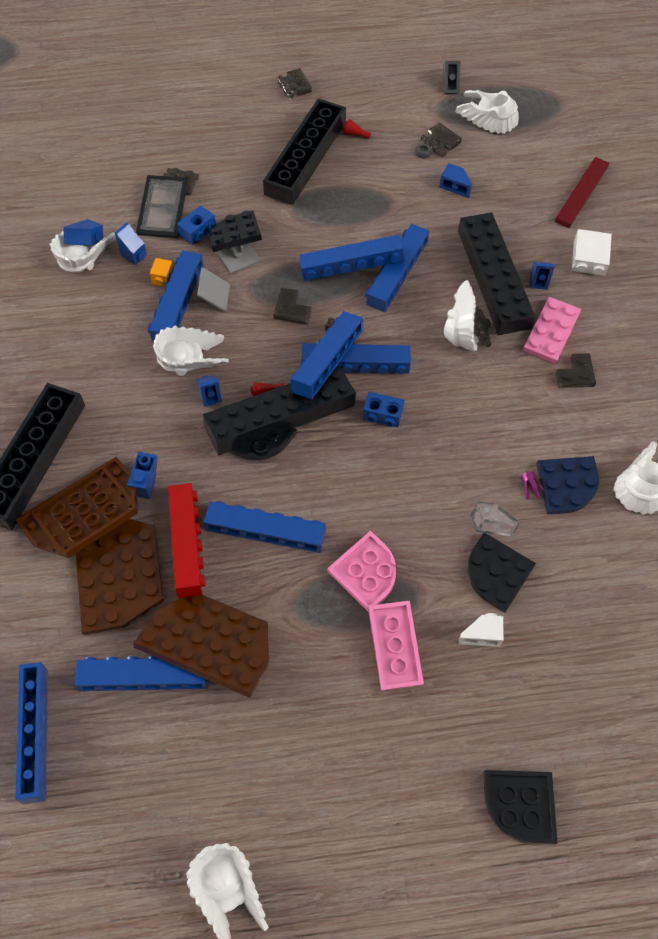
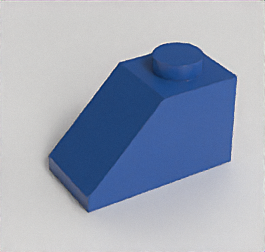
(456, 180)
(83, 233)
(130, 244)
(541, 274)
(209, 390)

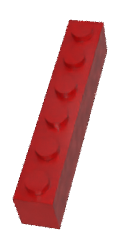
(185, 541)

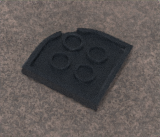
(235, 231)
(267, 447)
(497, 571)
(522, 805)

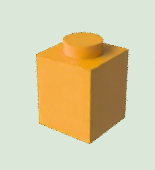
(161, 272)

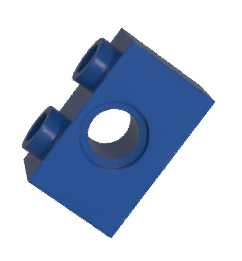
(196, 225)

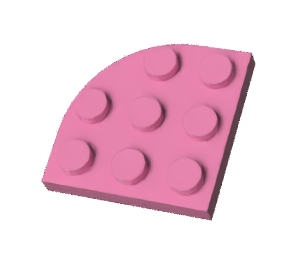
(366, 571)

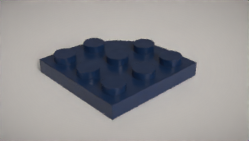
(568, 483)

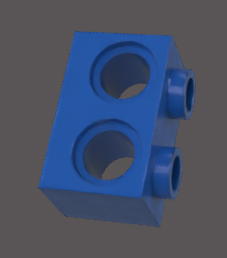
(383, 405)

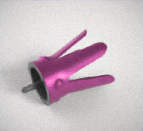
(529, 478)

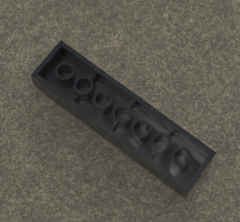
(304, 151)
(496, 274)
(275, 412)
(35, 448)

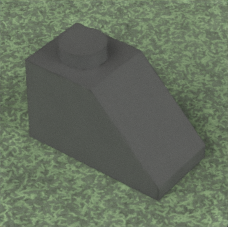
(451, 76)

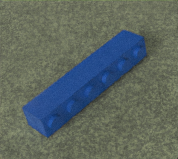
(352, 257)
(393, 275)
(177, 293)
(326, 355)
(371, 358)
(265, 526)
(133, 674)
(32, 733)

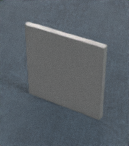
(239, 257)
(213, 289)

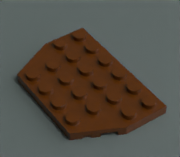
(82, 511)
(118, 577)
(209, 642)

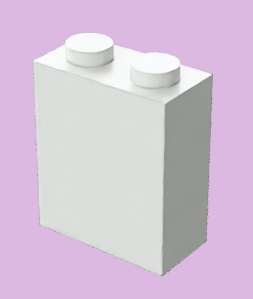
(591, 252)

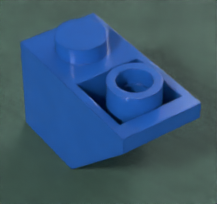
(143, 474)

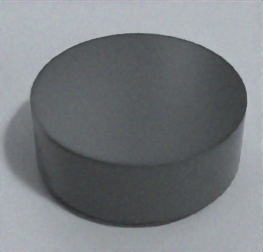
(423, 151)

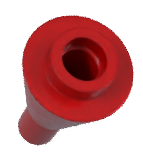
(352, 128)
(259, 388)

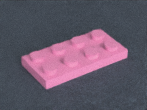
(552, 330)
(395, 645)

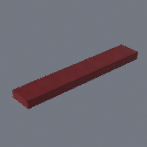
(582, 192)

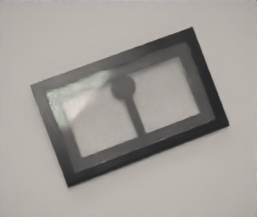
(162, 206)

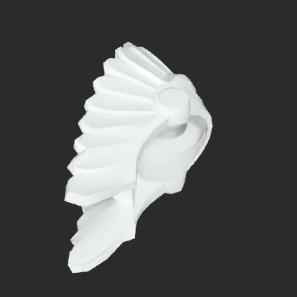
(494, 112)
(78, 257)
(460, 319)
(181, 348)
(639, 483)
(220, 883)

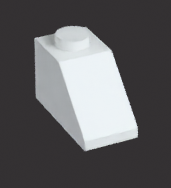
(484, 631)

